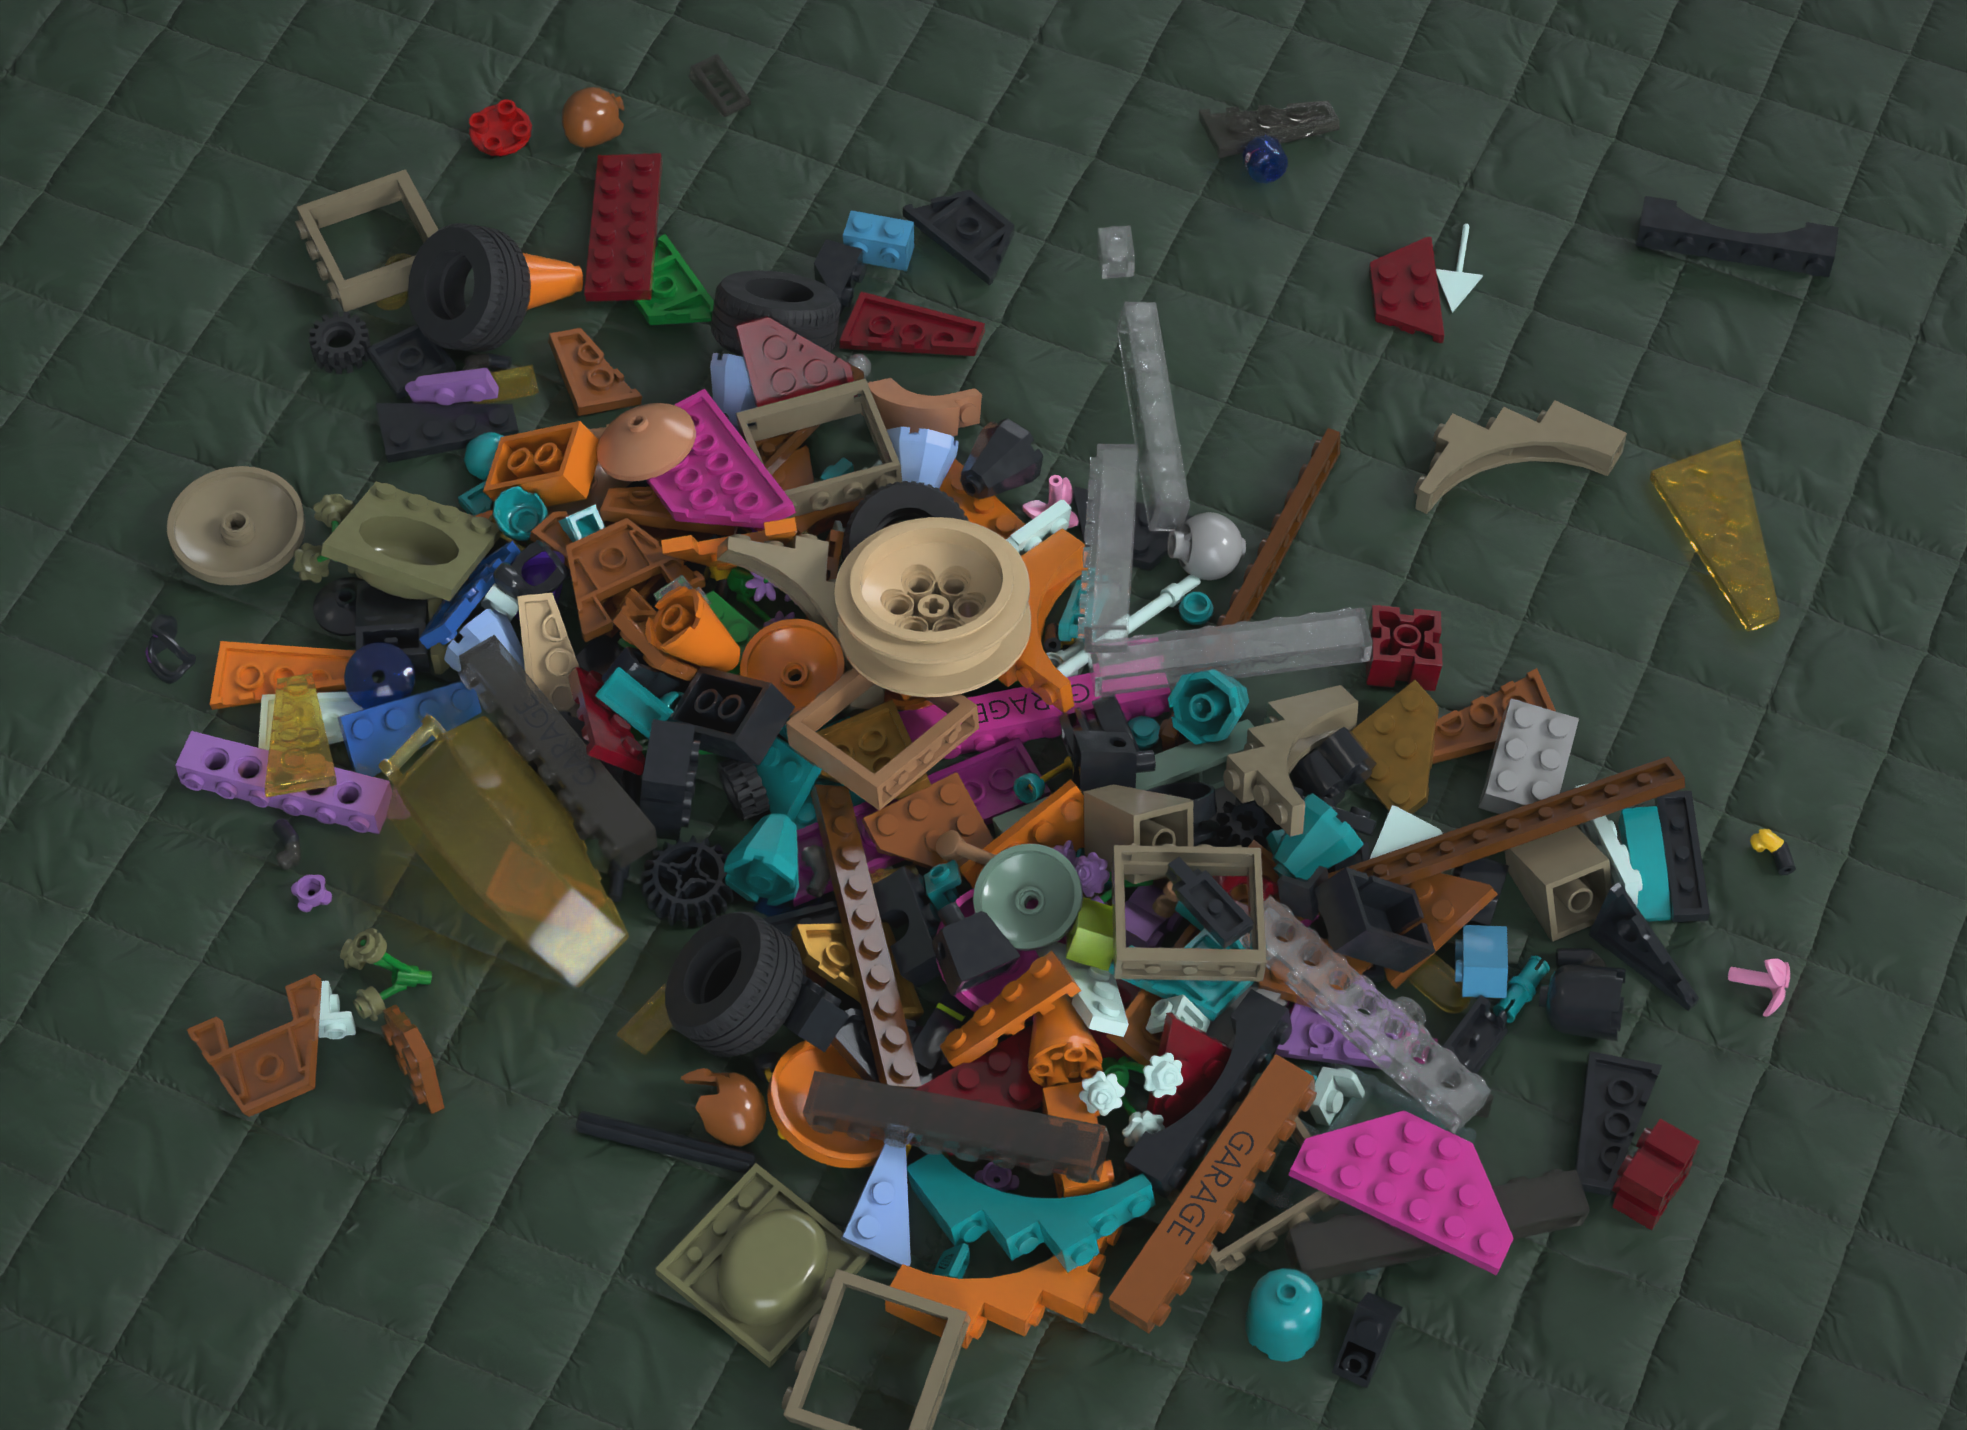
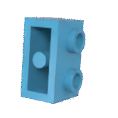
(882, 239)
(1482, 961)

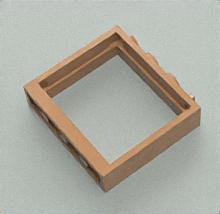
(902, 770)

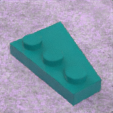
(786, 778)

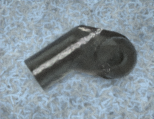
(816, 859)

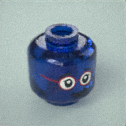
(1265, 159)

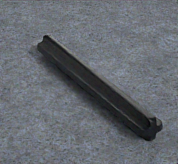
(665, 1142)

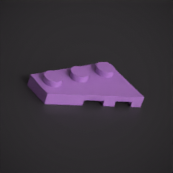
(1318, 1040)

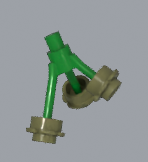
(371, 948)

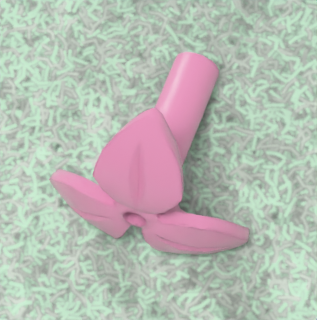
(1058, 490)
(1776, 980)

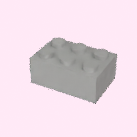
(1527, 757)

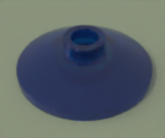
(379, 656)

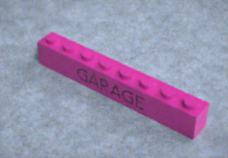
(1026, 716)

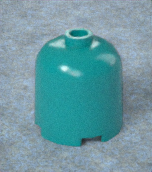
(1284, 1314)

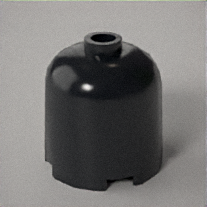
(1585, 1000)

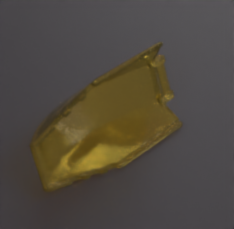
(503, 846)

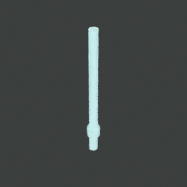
(1168, 596)

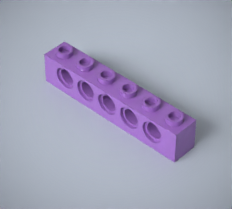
(239, 761)

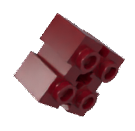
(1404, 647)
(1654, 1173)

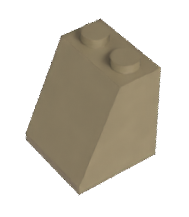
(1134, 816)
(1561, 880)

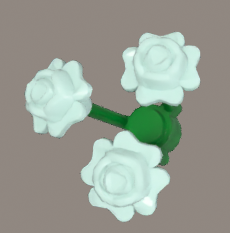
(1108, 1087)

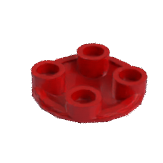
(500, 129)

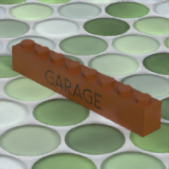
(1212, 1195)

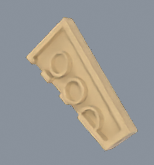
(547, 649)

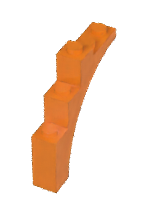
(1050, 570)
(1008, 1299)

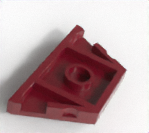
(1407, 290)
(1202, 1065)

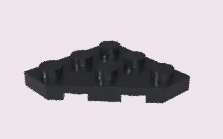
(855, 1047)

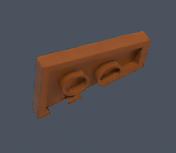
(588, 376)

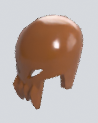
(592, 117)
(734, 1113)

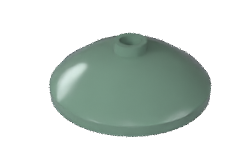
(1025, 875)

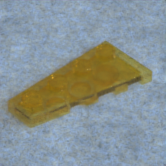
(298, 740)

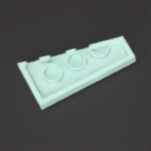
(1604, 837)
(1099, 1000)

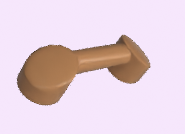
(953, 847)

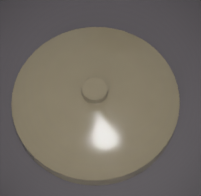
(236, 525)

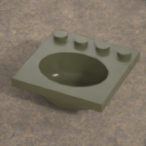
(410, 543)
(760, 1264)

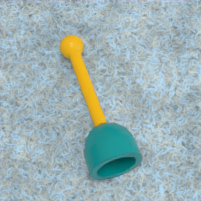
(1036, 783)

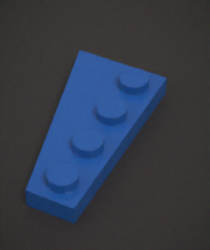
(453, 613)
(384, 728)

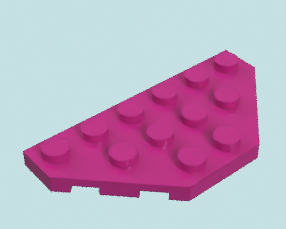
(720, 476)
(1412, 1180)

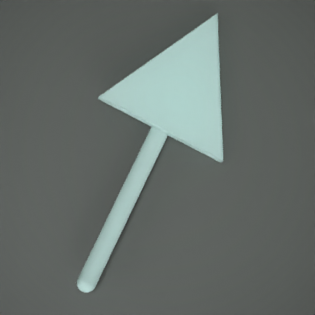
(1457, 284)

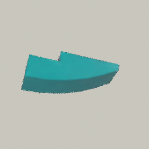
(1643, 837)

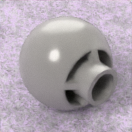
(1207, 546)

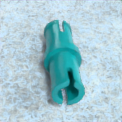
(1522, 988)

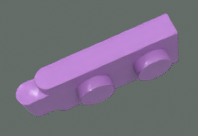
(453, 387)

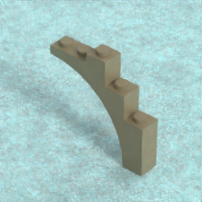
(1511, 438)
(801, 574)
(1273, 750)

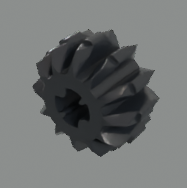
(1231, 824)

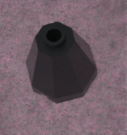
(1000, 460)

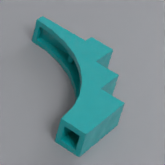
(1021, 1223)

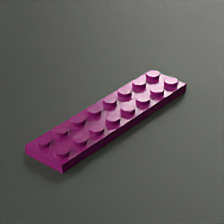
(986, 777)

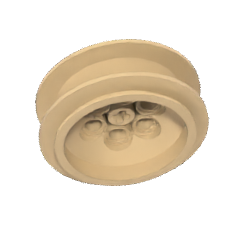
(933, 607)

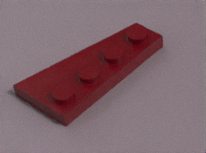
(903, 327)
(604, 728)

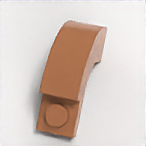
(938, 413)

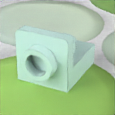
(500, 602)
(1179, 1006)
(332, 1022)
(1330, 1089)

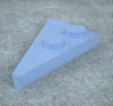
(882, 1212)

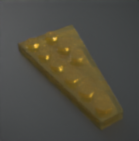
(1719, 517)

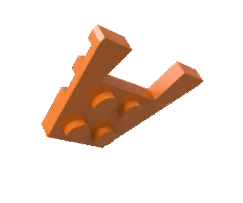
(706, 551)

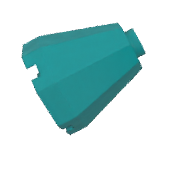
(1207, 705)
(1323, 842)
(766, 861)

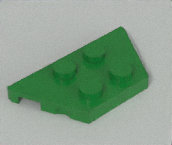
(675, 290)

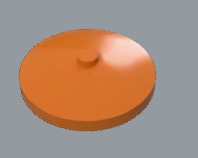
(786, 1103)

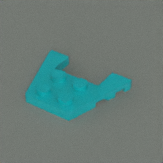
(1208, 996)

